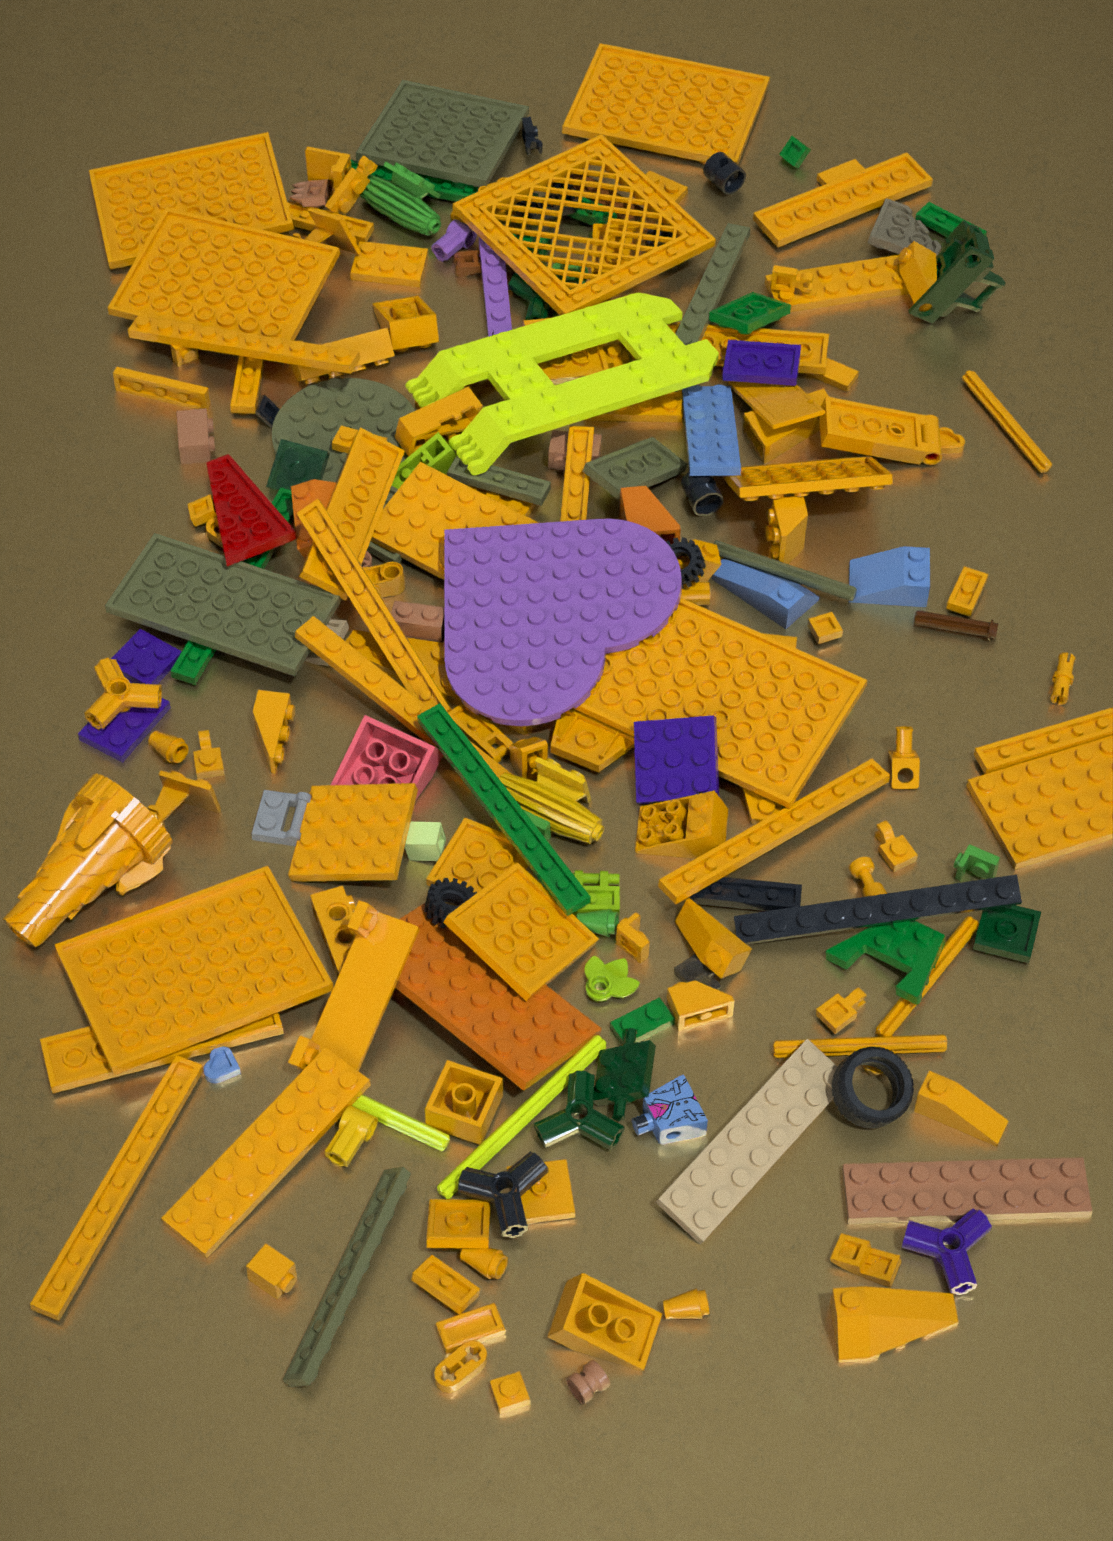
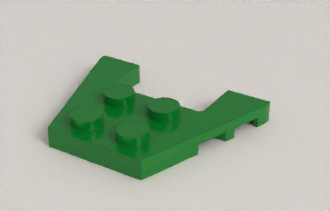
(900, 944)

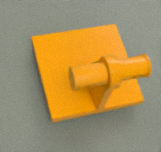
(332, 230)
(179, 790)

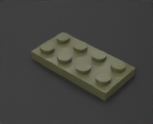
(635, 466)

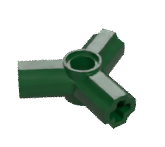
(538, 307)
(579, 1101)

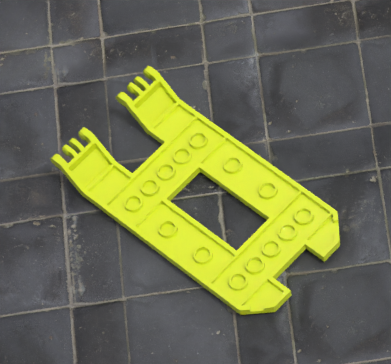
(532, 399)

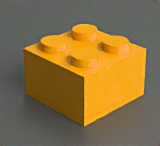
(464, 1102)

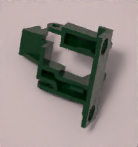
(960, 263)

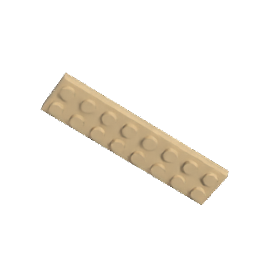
(750, 1143)

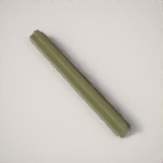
(786, 571)

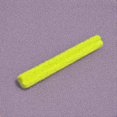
(403, 1123)

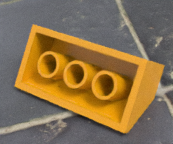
(372, 346)

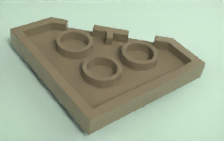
(898, 229)

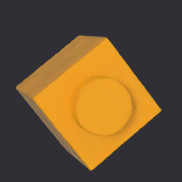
(272, 1271)

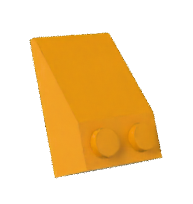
(408, 322)
(604, 1323)

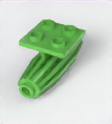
(402, 199)

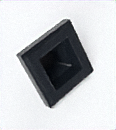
(266, 411)

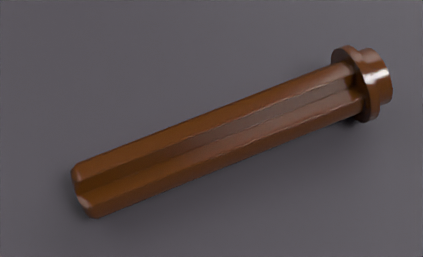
(957, 624)

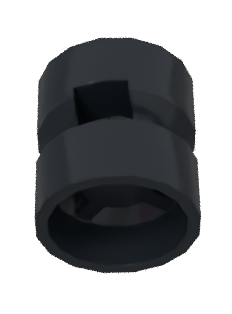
(724, 173)
(702, 494)

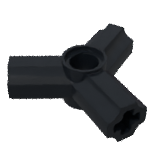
(509, 1205)

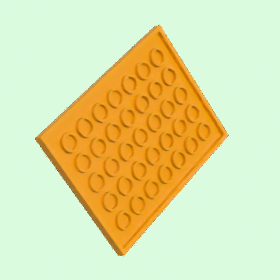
(666, 104)
(218, 180)
(224, 276)
(192, 969)

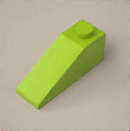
(434, 453)

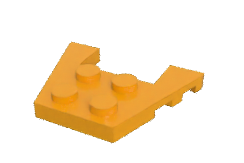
(588, 741)

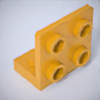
(327, 165)

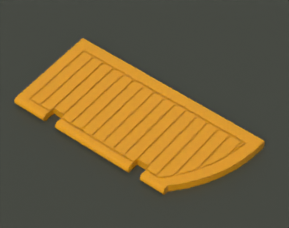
(777, 403)

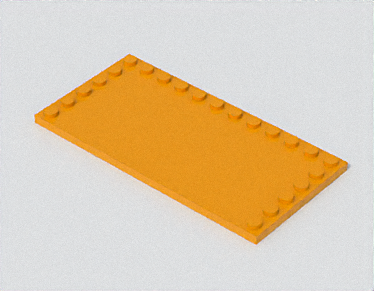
(768, 698)

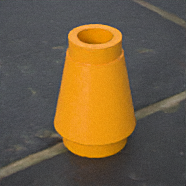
(170, 747)
(488, 1262)
(687, 1305)

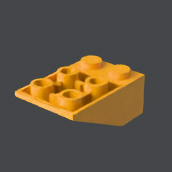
(682, 826)

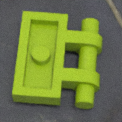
(602, 896)

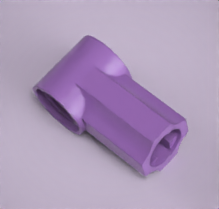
(456, 237)

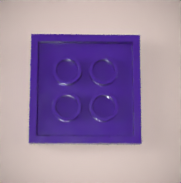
(675, 758)

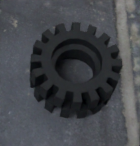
(696, 558)
(446, 892)

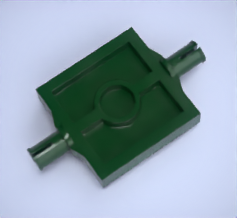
(624, 1073)

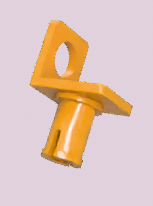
(904, 758)

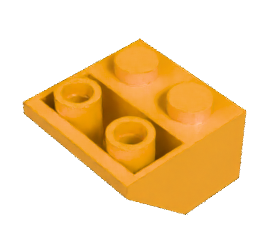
(787, 527)

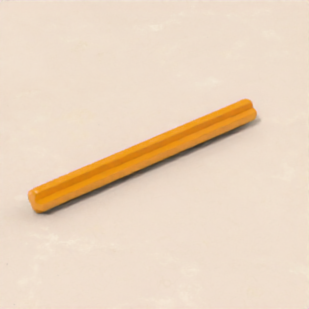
(1007, 422)
(950, 950)
(847, 1046)

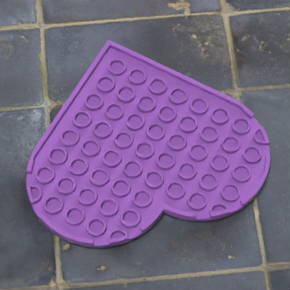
(544, 605)

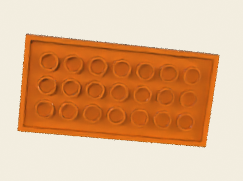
(485, 1011)

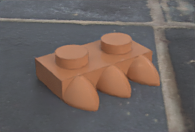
(311, 193)

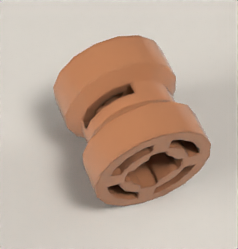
(587, 1382)

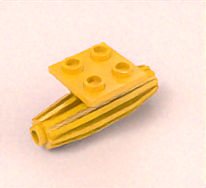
(555, 800)

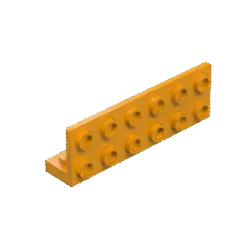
(360, 989)

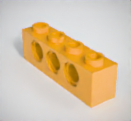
(326, 908)

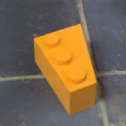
(446, 416)

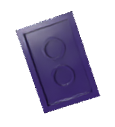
(761, 362)
(124, 731)

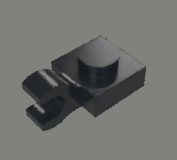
(530, 136)

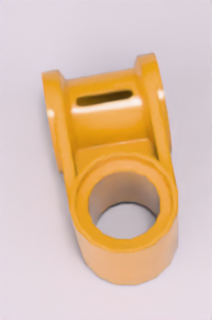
(387, 578)

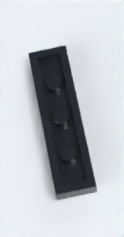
(749, 894)

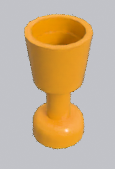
(862, 869)

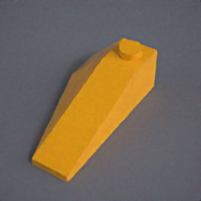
(882, 1319)

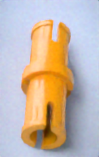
(1062, 678)

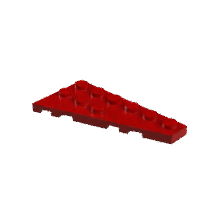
(244, 514)

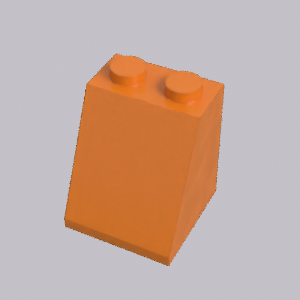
(643, 508)

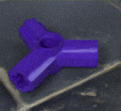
(955, 1262)

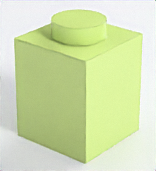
(425, 841)

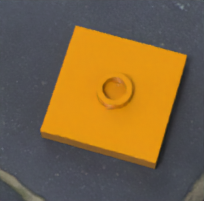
(551, 1196)
(458, 1223)

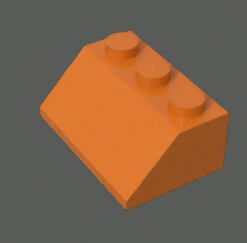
(302, 496)

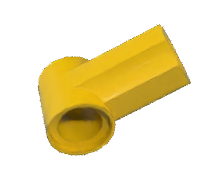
(353, 1130)

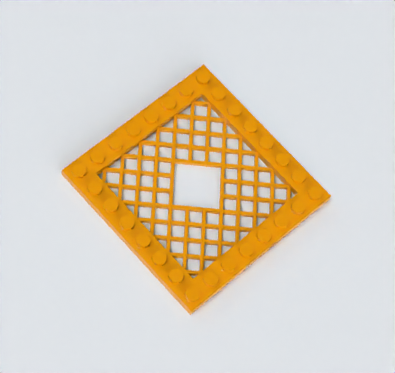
(480, 208)

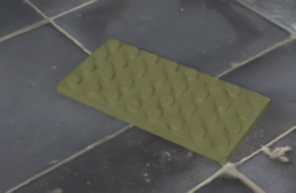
(221, 605)

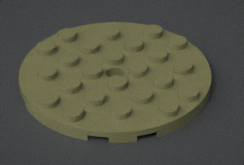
(320, 409)

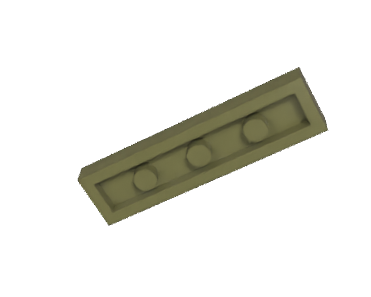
(503, 482)

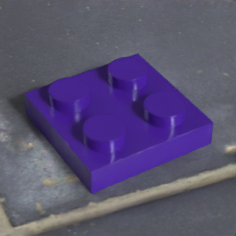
(146, 658)

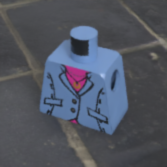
(672, 1113)

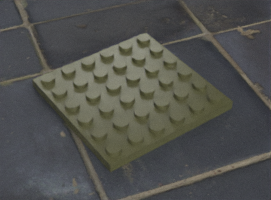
(443, 133)

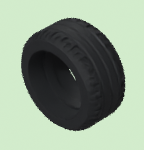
(896, 1072)

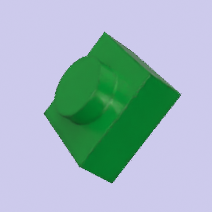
(795, 152)

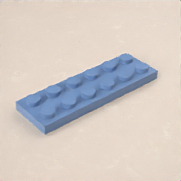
(711, 431)

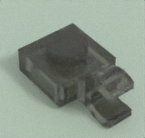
(694, 969)

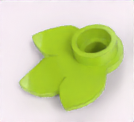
(610, 977)

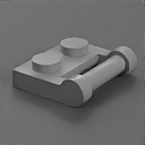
(273, 815)

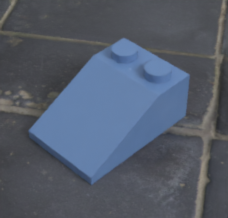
(892, 577)

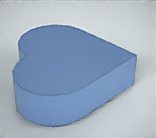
(221, 1066)

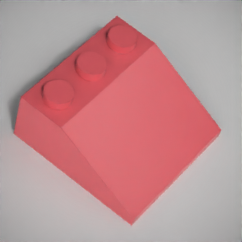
(387, 757)

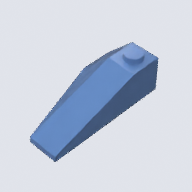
(769, 594)

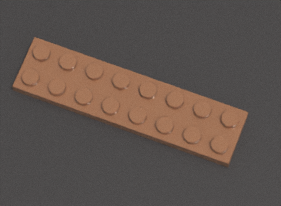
(953, 1188)

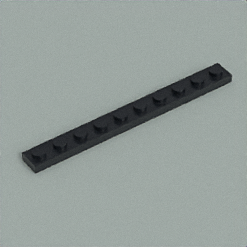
(878, 909)

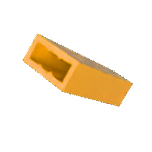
(773, 442)

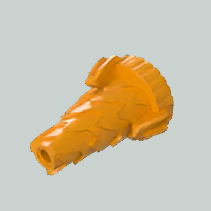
(100, 843)

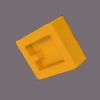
(631, 939)

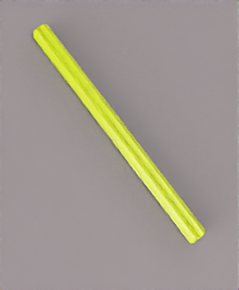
(523, 1115)

